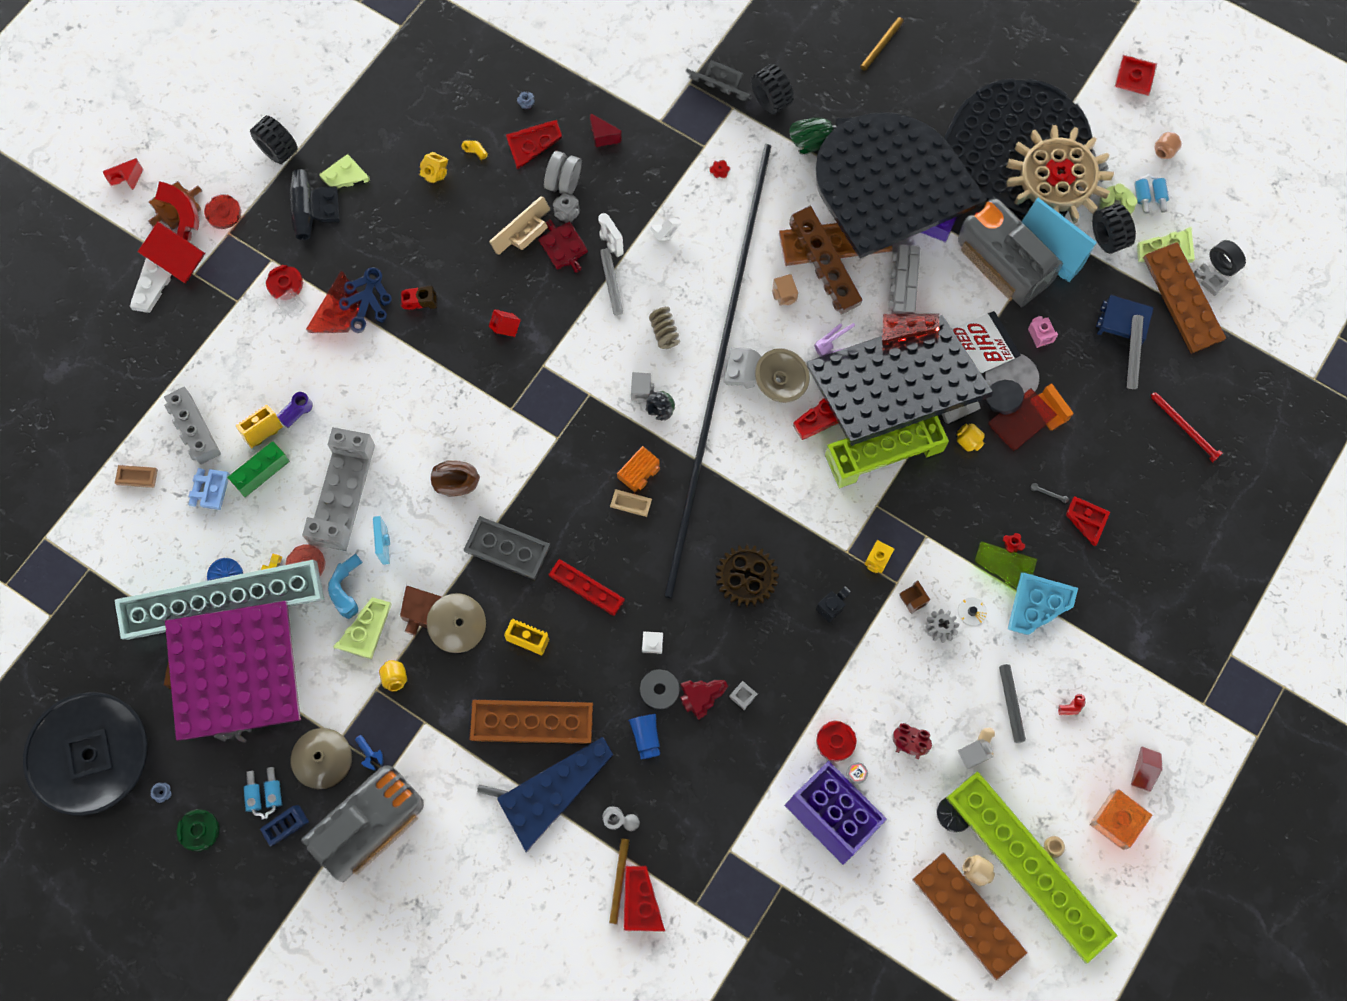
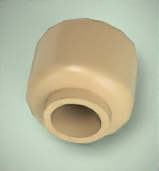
(978, 870)

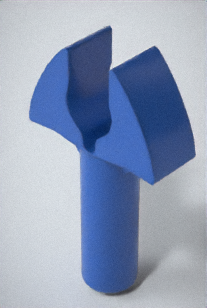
(369, 753)

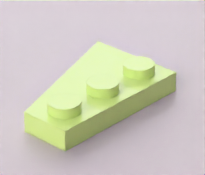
(366, 630)

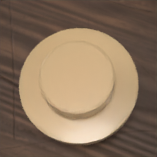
(1054, 846)

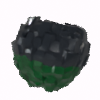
(660, 404)

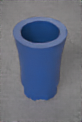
(646, 735)

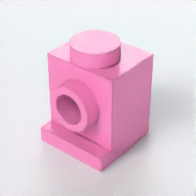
(1042, 336)

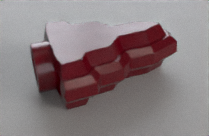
(701, 695)

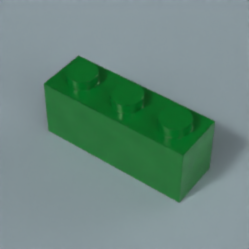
(258, 469)

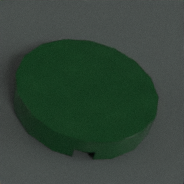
(197, 830)

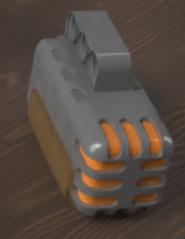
(364, 824)

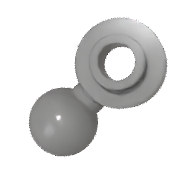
(630, 822)

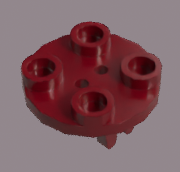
(912, 740)

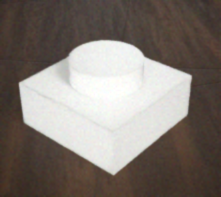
(652, 642)

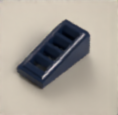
(299, 816)

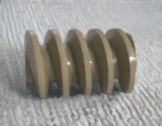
(664, 328)

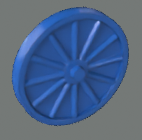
(223, 568)

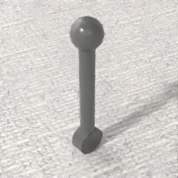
(1034, 487)

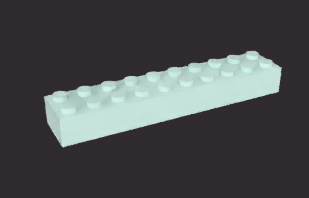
(147, 612)

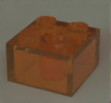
(1121, 819)

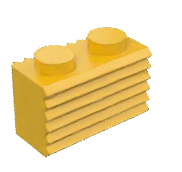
(259, 426)
(526, 637)

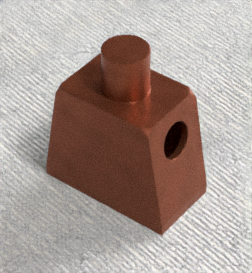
(416, 608)

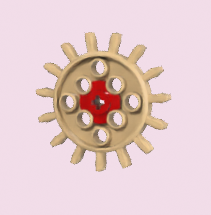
(1052, 167)

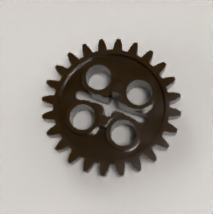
(751, 559)

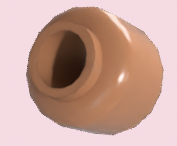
(1167, 145)

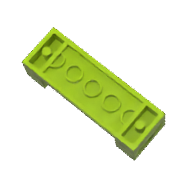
(851, 461)

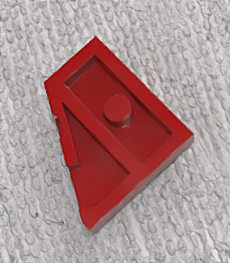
(1087, 518)

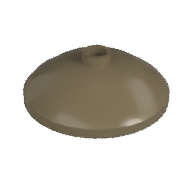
(789, 369)
(443, 626)
(332, 765)

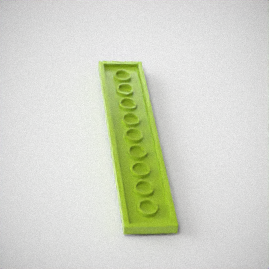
(1032, 867)

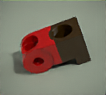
(419, 298)

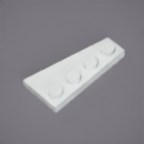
(149, 287)

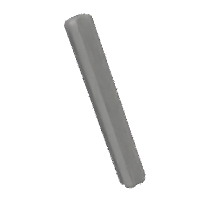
(611, 281)
(1135, 352)

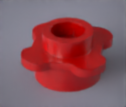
(1013, 547)

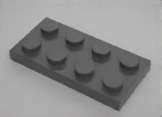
(507, 548)

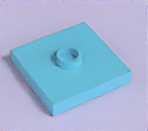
(381, 540)

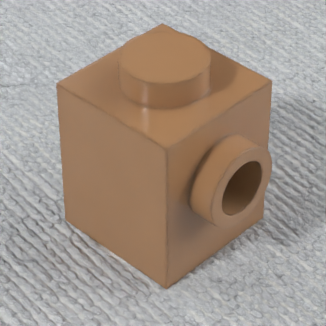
(785, 290)

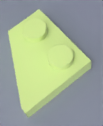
(343, 173)

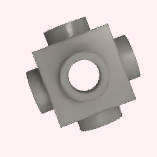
(566, 207)

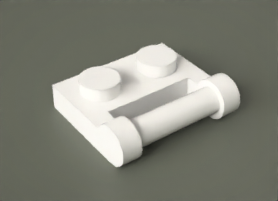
(611, 235)

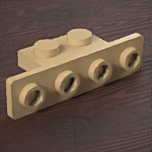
(523, 228)

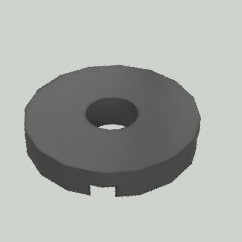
(659, 677)

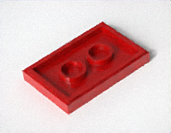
(171, 252)

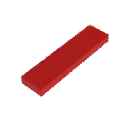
(586, 587)

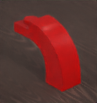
(184, 205)

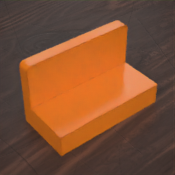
(1058, 405)

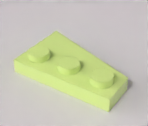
(1184, 239)

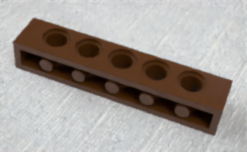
(808, 218)

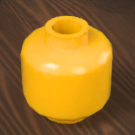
(970, 437)
(393, 675)

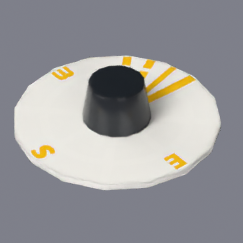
(972, 611)

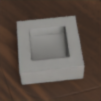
(743, 695)

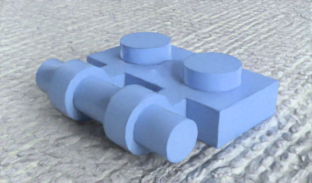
(214, 489)

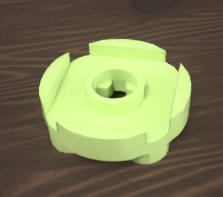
(1120, 193)

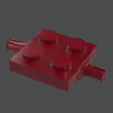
(563, 245)

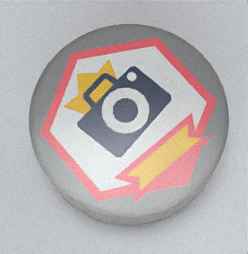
(857, 773)

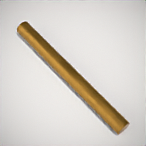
(881, 44)
(619, 881)

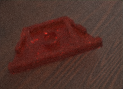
(329, 316)

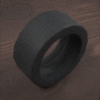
(1233, 252)

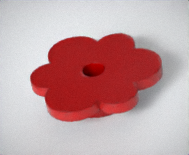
(723, 172)

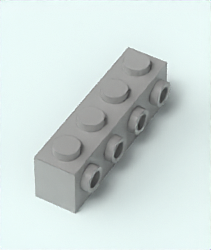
(192, 426)

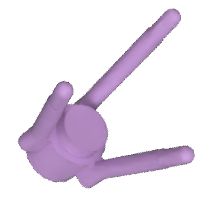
(825, 345)

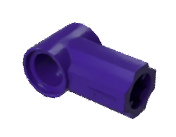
(293, 410)

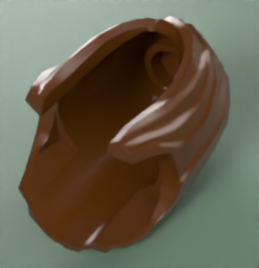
(454, 478)

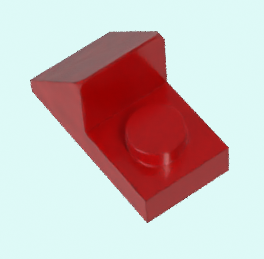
(126, 171)

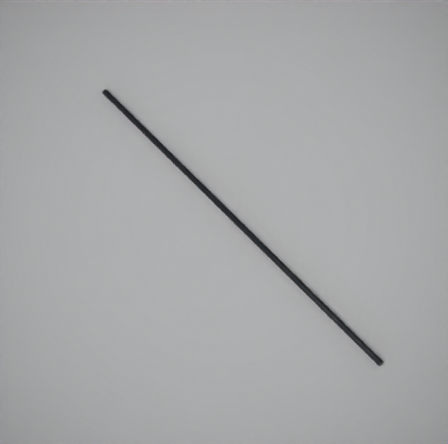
(717, 374)

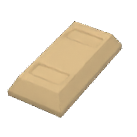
(631, 503)

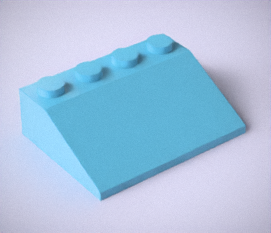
(1061, 237)

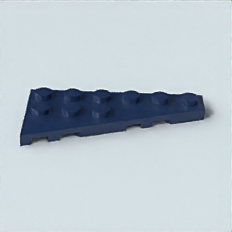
(545, 796)

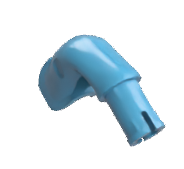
(343, 603)

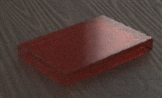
(1023, 423)

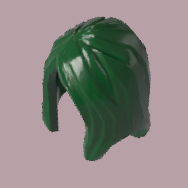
(810, 134)

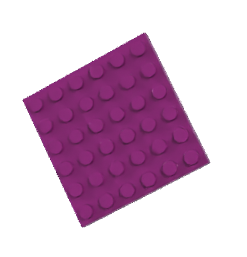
(232, 670)

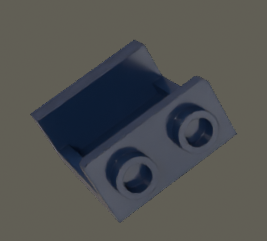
(1118, 317)

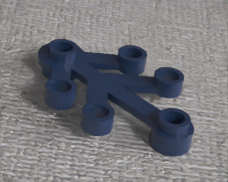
(366, 297)

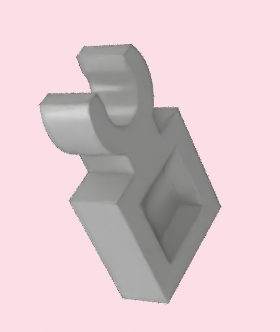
(1211, 281)

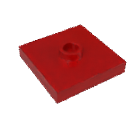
(1135, 75)

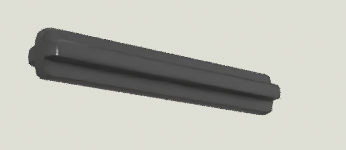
(1012, 703)

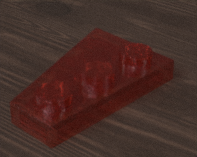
(906, 325)

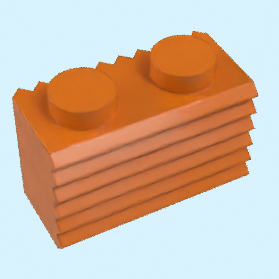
(638, 469)

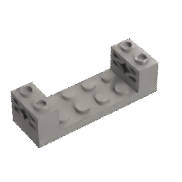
(340, 490)

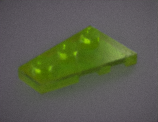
(1004, 564)

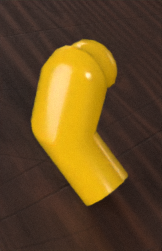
(474, 147)

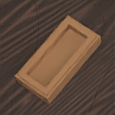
(136, 476)

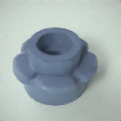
(526, 104)
(155, 792)

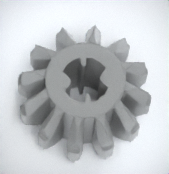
(942, 633)

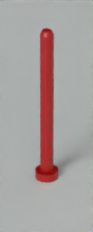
(1186, 427)

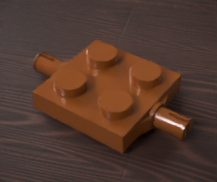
(168, 213)

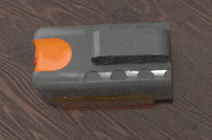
(1008, 252)

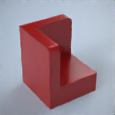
(504, 323)

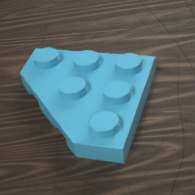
(1039, 603)

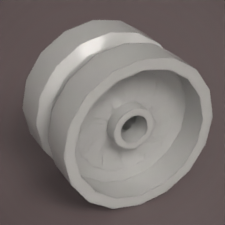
(562, 173)

